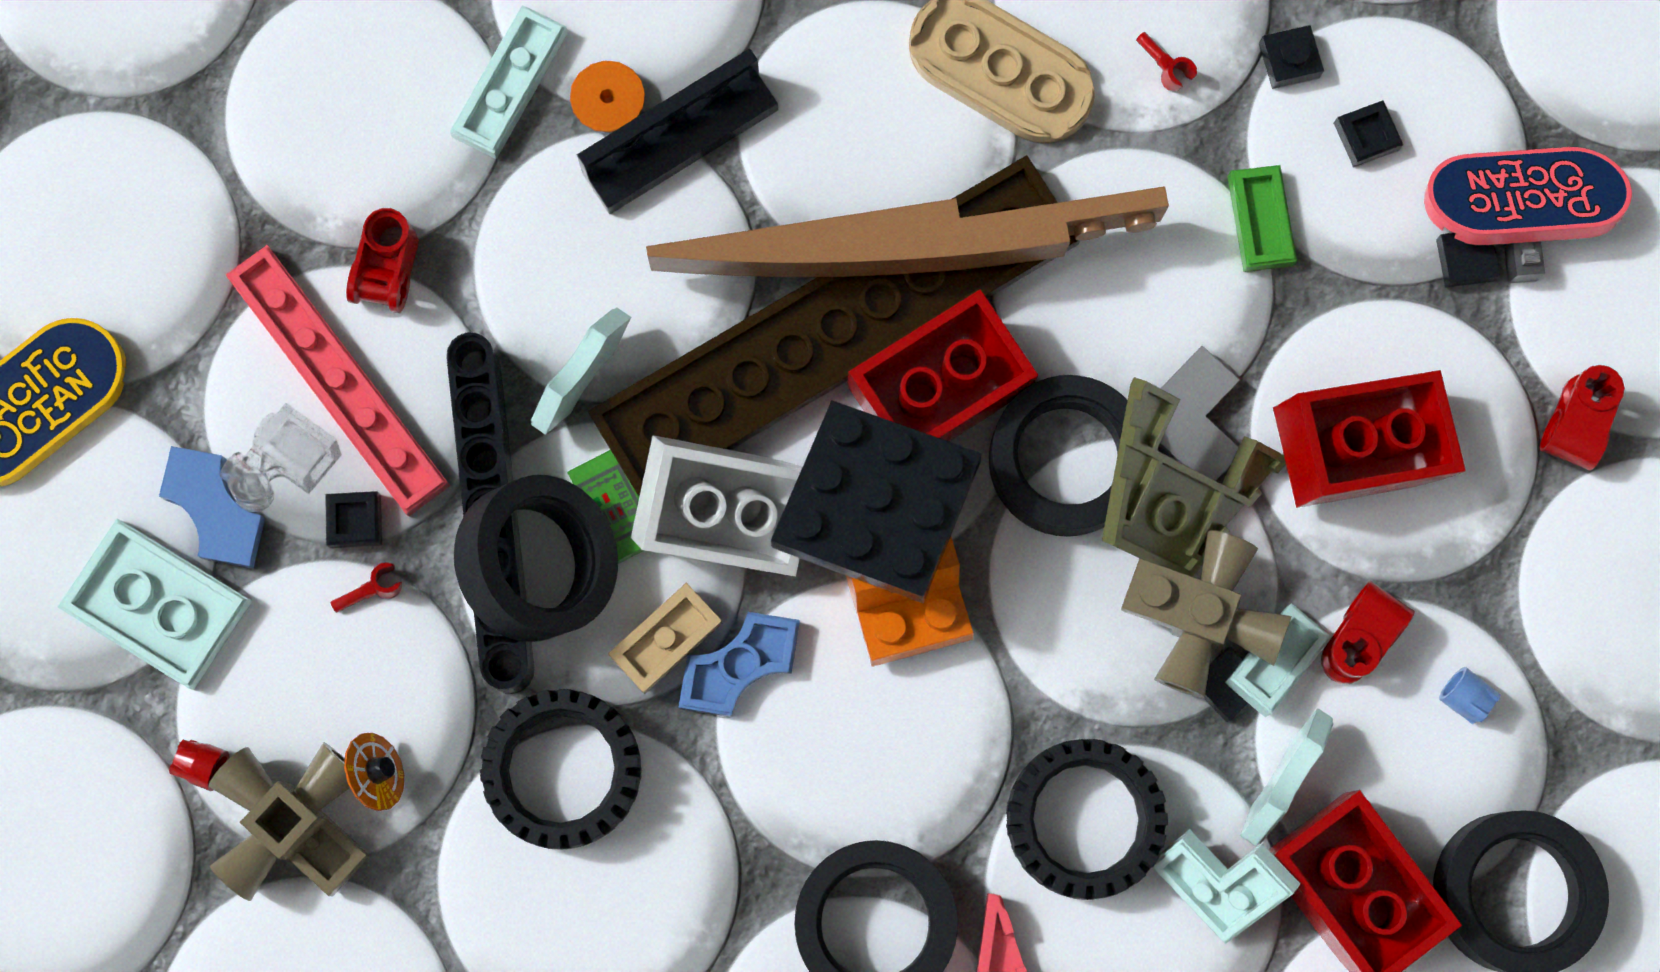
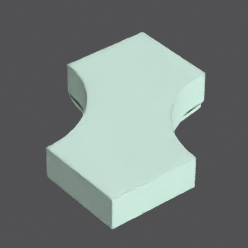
(568, 385)
(1289, 775)

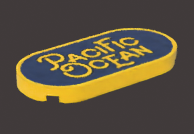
(54, 391)

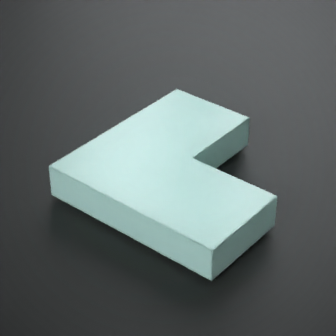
(1222, 896)

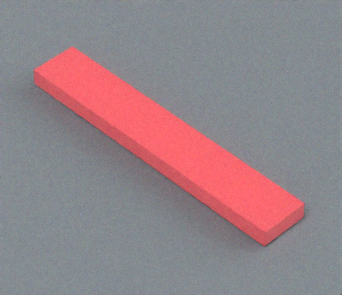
(338, 381)

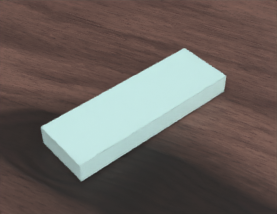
(509, 82)

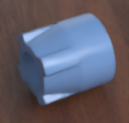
(1469, 696)

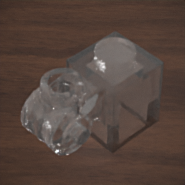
(285, 447)

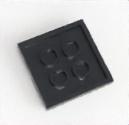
(876, 501)

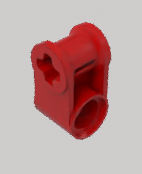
(379, 271)
(1581, 425)
(1370, 629)

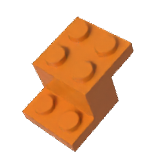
(903, 627)

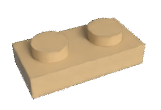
(665, 638)

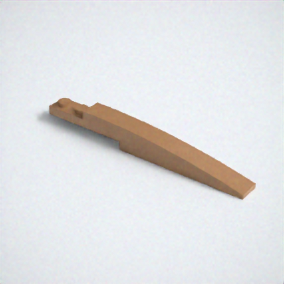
(910, 239)

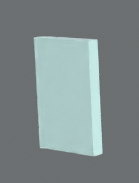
(154, 604)

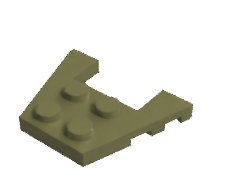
(1164, 507)

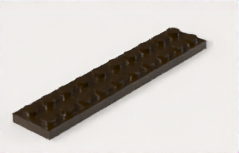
(803, 343)

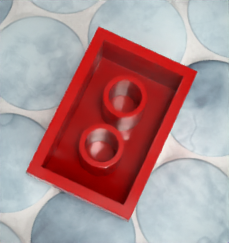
(945, 372)
(1368, 438)
(1363, 888)

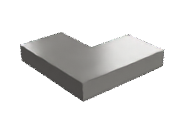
(1190, 434)

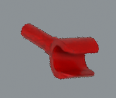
(1167, 63)
(369, 589)

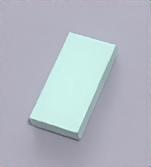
(1266, 684)

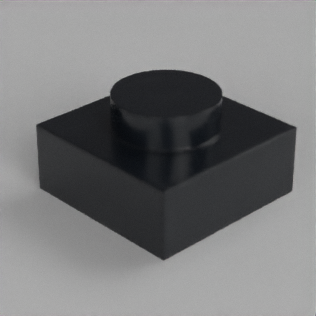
(1291, 56)

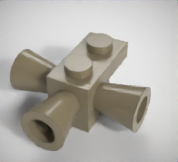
(1204, 612)
(287, 824)

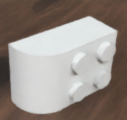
(714, 505)

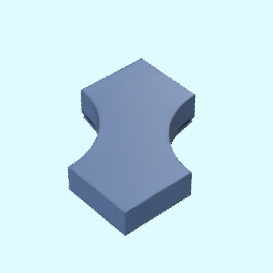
(223, 528)
(718, 679)

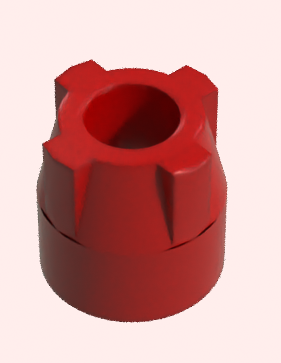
(198, 762)

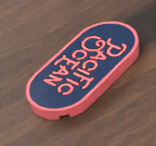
(1527, 195)

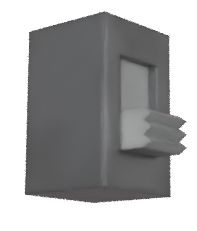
(1524, 261)

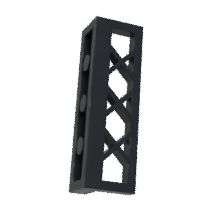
(677, 132)

